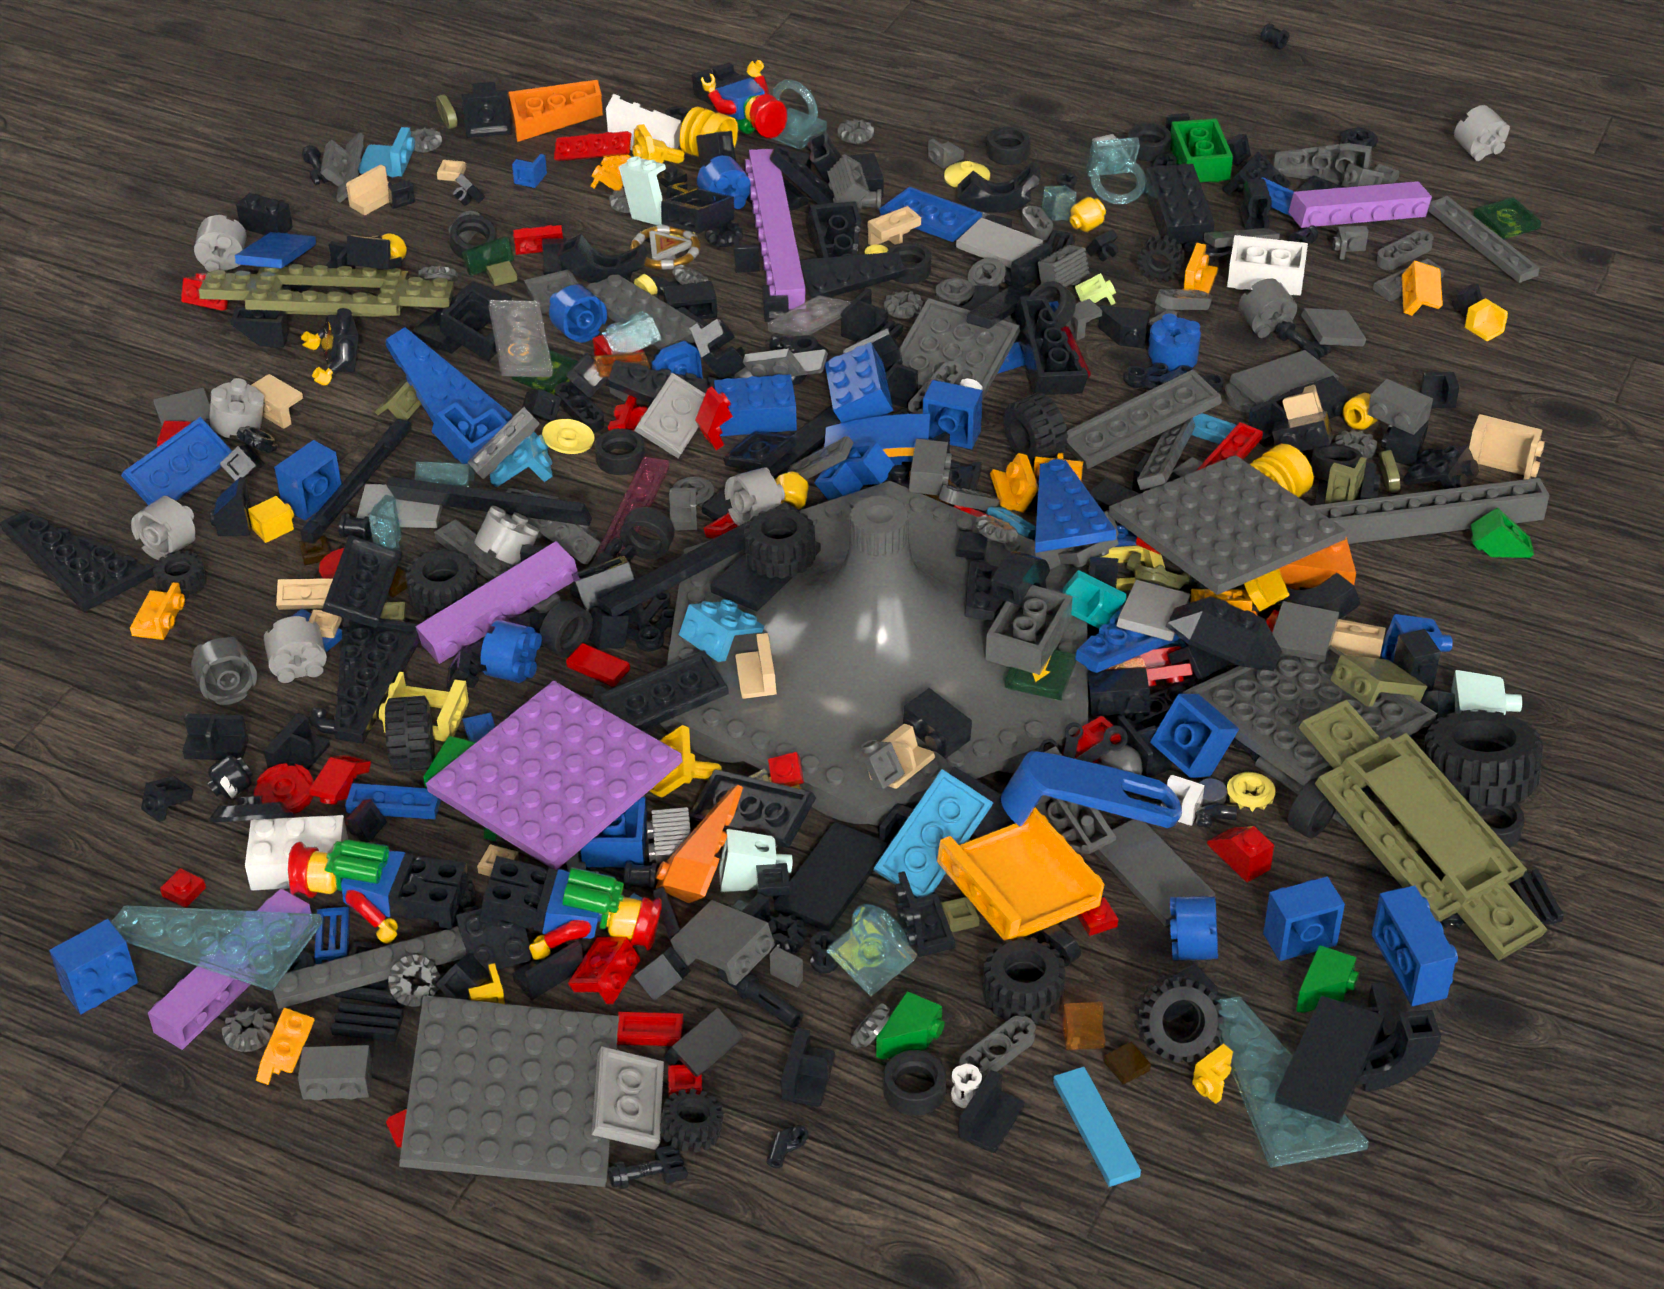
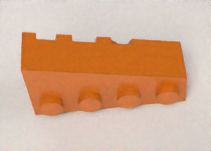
(553, 107)
(1319, 567)

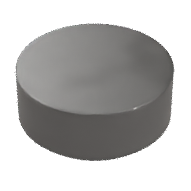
(1214, 792)

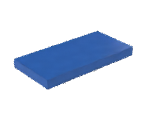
(937, 214)
(275, 250)
(178, 463)

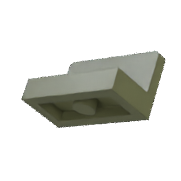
(401, 401)
(1345, 482)

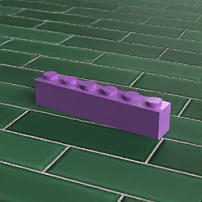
(1359, 204)
(496, 600)
(206, 993)

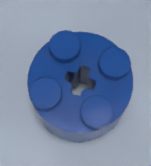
(725, 177)
(577, 313)
(1174, 342)
(510, 651)
(1194, 928)

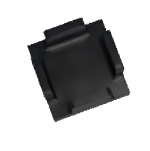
(486, 111)
(709, 343)

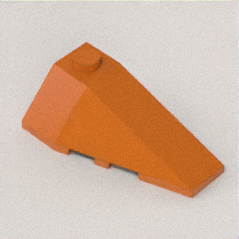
(693, 863)

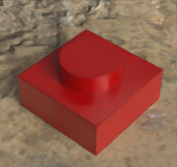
(786, 770)
(183, 888)
(1099, 918)

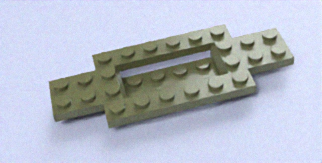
(266, 291)
(1435, 815)

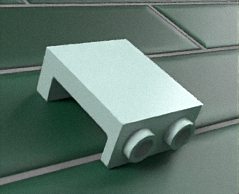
(642, 188)

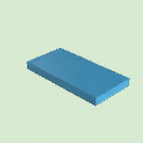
(943, 811)

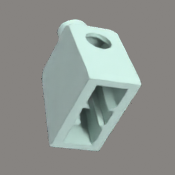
(1482, 692)
(742, 854)

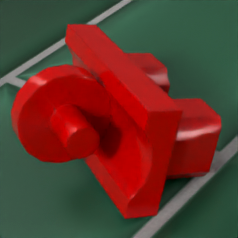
(627, 415)

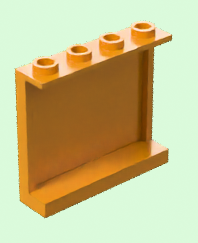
(1022, 877)

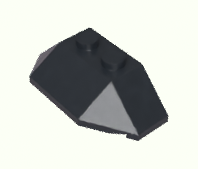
(1226, 633)

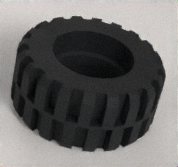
(1486, 756)

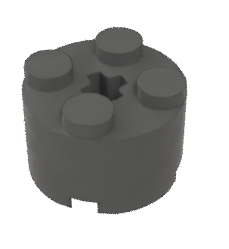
(1267, 306)
(223, 670)

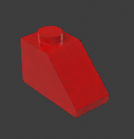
(1244, 851)

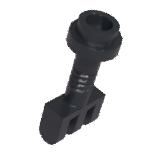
(311, 155)
(1287, 331)
(667, 1163)

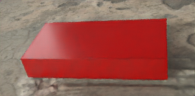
(598, 665)
(649, 1028)

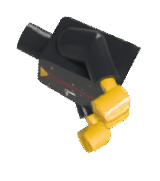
(338, 344)

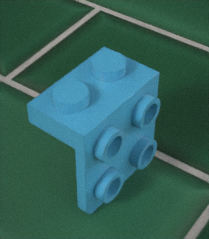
(392, 157)
(529, 453)
(714, 625)

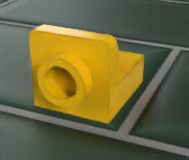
(1212, 1071)

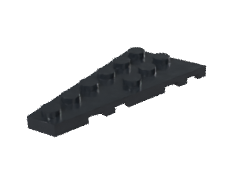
(77, 565)
(366, 669)

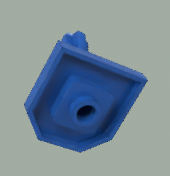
(680, 359)

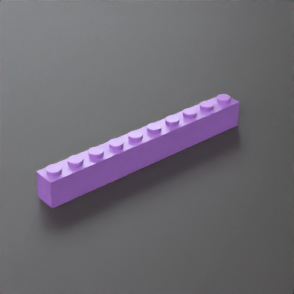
(774, 228)

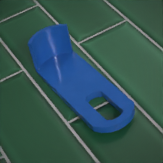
(1088, 786)

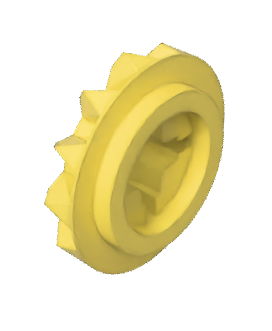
(1253, 783)

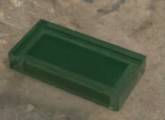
(487, 254)

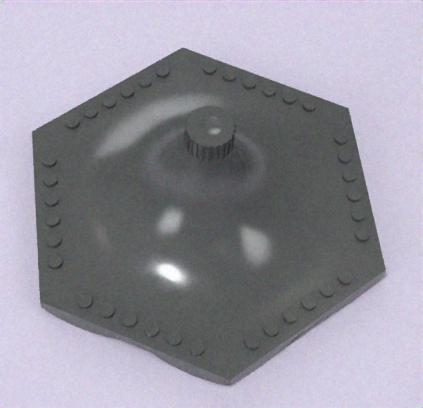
(864, 639)

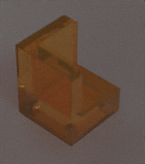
(1083, 1025)

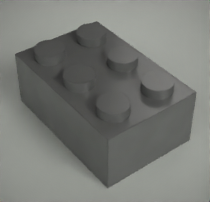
(1029, 632)

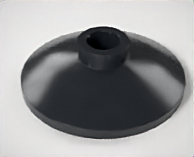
(1210, 250)

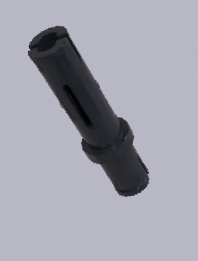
(751, 989)

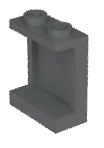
(724, 940)

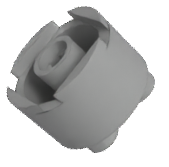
(1482, 132)
(218, 242)
(235, 406)
(752, 494)
(164, 527)
(505, 534)
(295, 649)

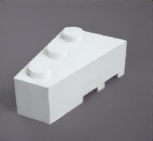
(626, 116)

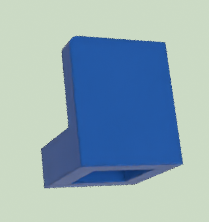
(529, 173)

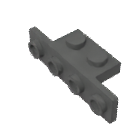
(342, 164)
(782, 362)
(573, 538)
(1078, 555)

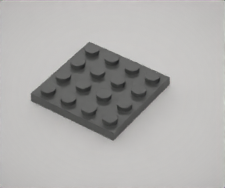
(945, 336)

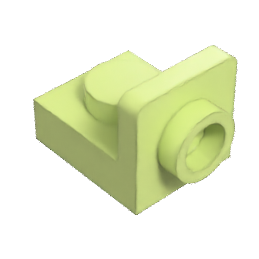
(1096, 289)

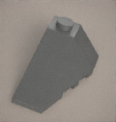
(1324, 161)

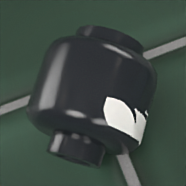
(229, 777)

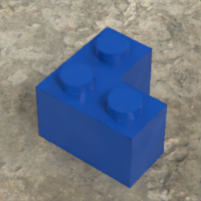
(463, 433)
(864, 466)

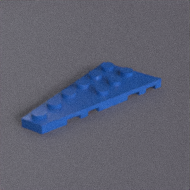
(437, 380)
(1067, 511)
(1116, 645)

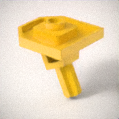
(654, 149)
(688, 769)

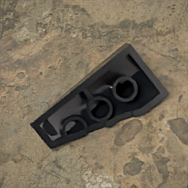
(834, 228)

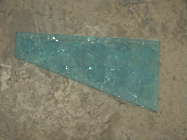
(235, 943)
(1258, 1069)

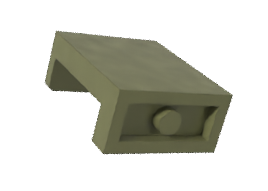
(1369, 676)

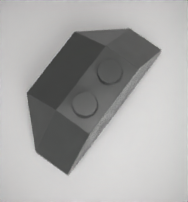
(1080, 825)

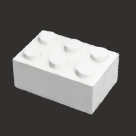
(1263, 258)
(272, 841)

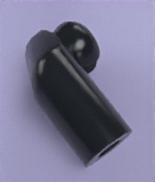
(319, 721)
(1216, 811)
(785, 1142)

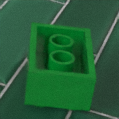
(1204, 146)

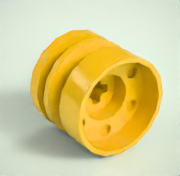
(703, 121)
(1287, 468)

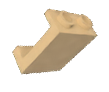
(1506, 446)

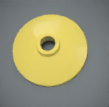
(957, 172)
(568, 436)

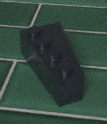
(1047, 355)

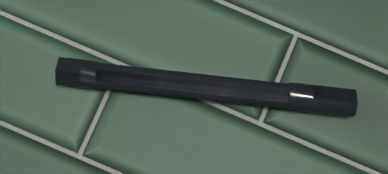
(354, 482)

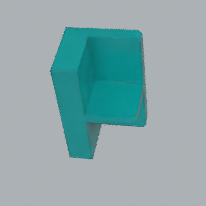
(1093, 599)

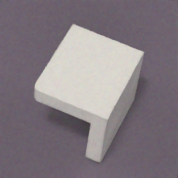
(1190, 796)

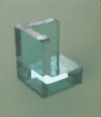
(1058, 202)

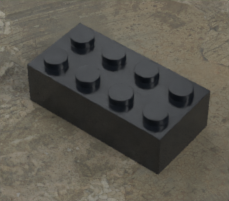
(1178, 203)

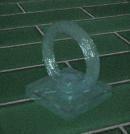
(799, 124)
(1115, 158)
(872, 948)

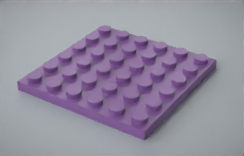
(554, 774)

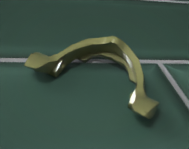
(1156, 575)

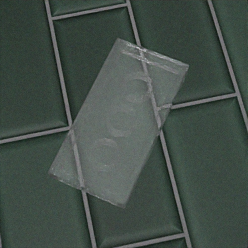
(520, 338)

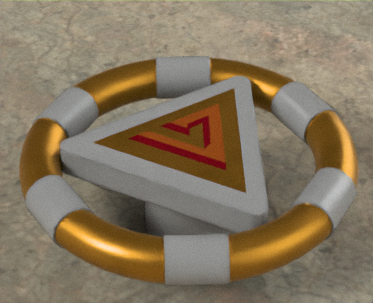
(666, 246)

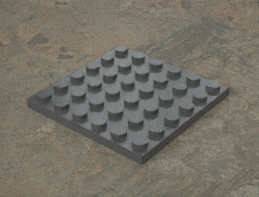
(1227, 524)
(1274, 703)
(506, 1092)

